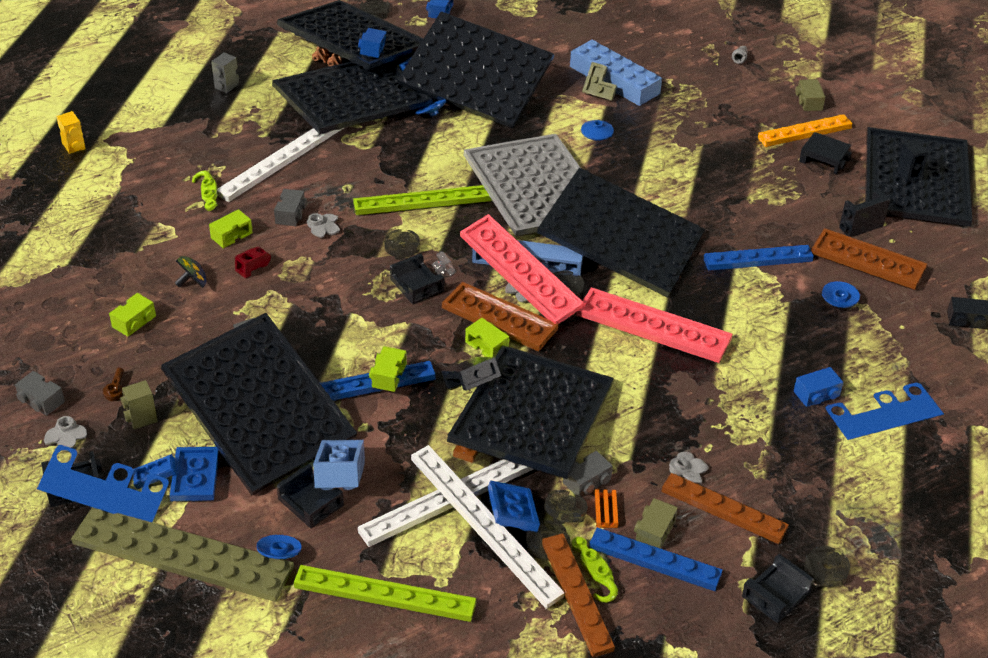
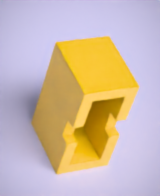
(71, 132)

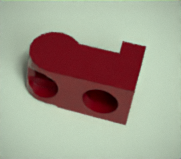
(251, 260)

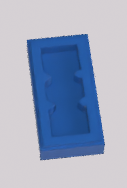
(162, 467)

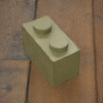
(810, 95)
(139, 405)
(656, 523)

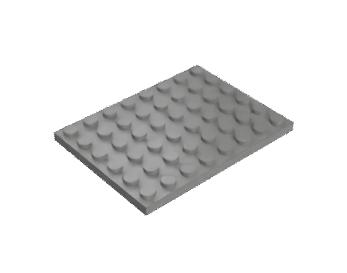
(523, 177)

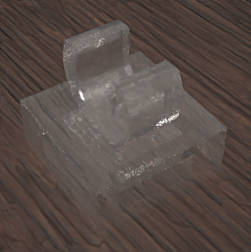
(443, 264)

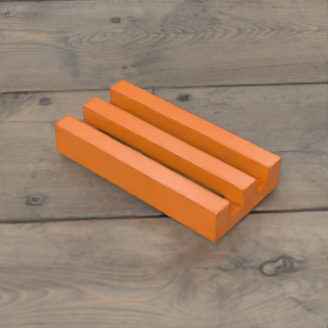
(605, 495)

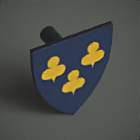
(192, 269)

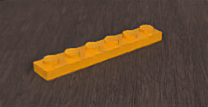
(804, 130)

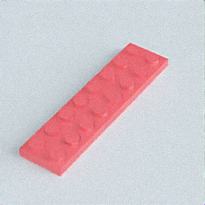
(522, 270)
(655, 325)

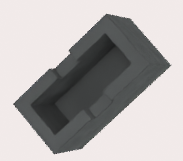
(225, 73)
(291, 208)
(38, 394)
(589, 474)

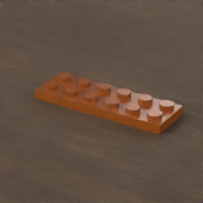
(869, 258)
(515, 321)

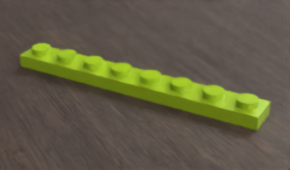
(421, 199)
(385, 593)

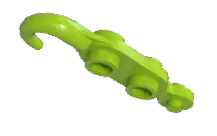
(208, 189)
(596, 568)

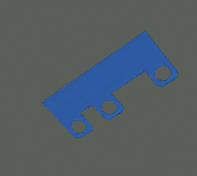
(889, 416)
(100, 494)

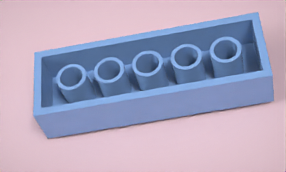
(632, 80)

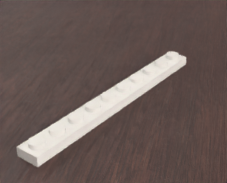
(272, 164)
(435, 503)
(483, 522)

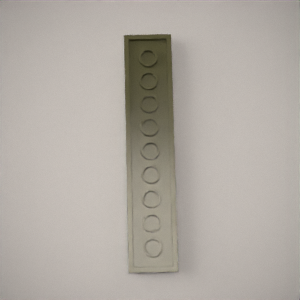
(183, 553)

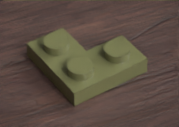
(595, 83)

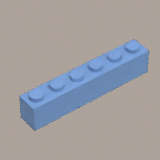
(552, 256)

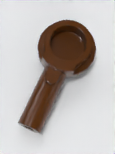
(114, 391)

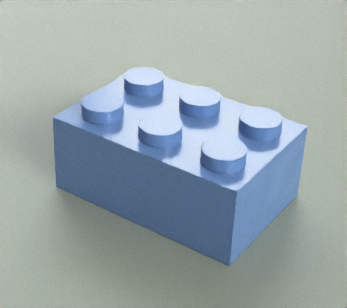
(339, 464)

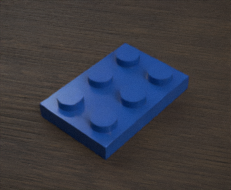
(194, 474)
(513, 506)

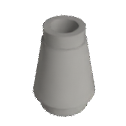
(740, 55)

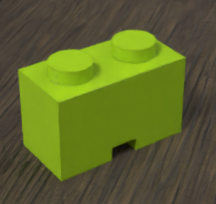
(230, 227)
(132, 315)
(486, 337)
(387, 367)

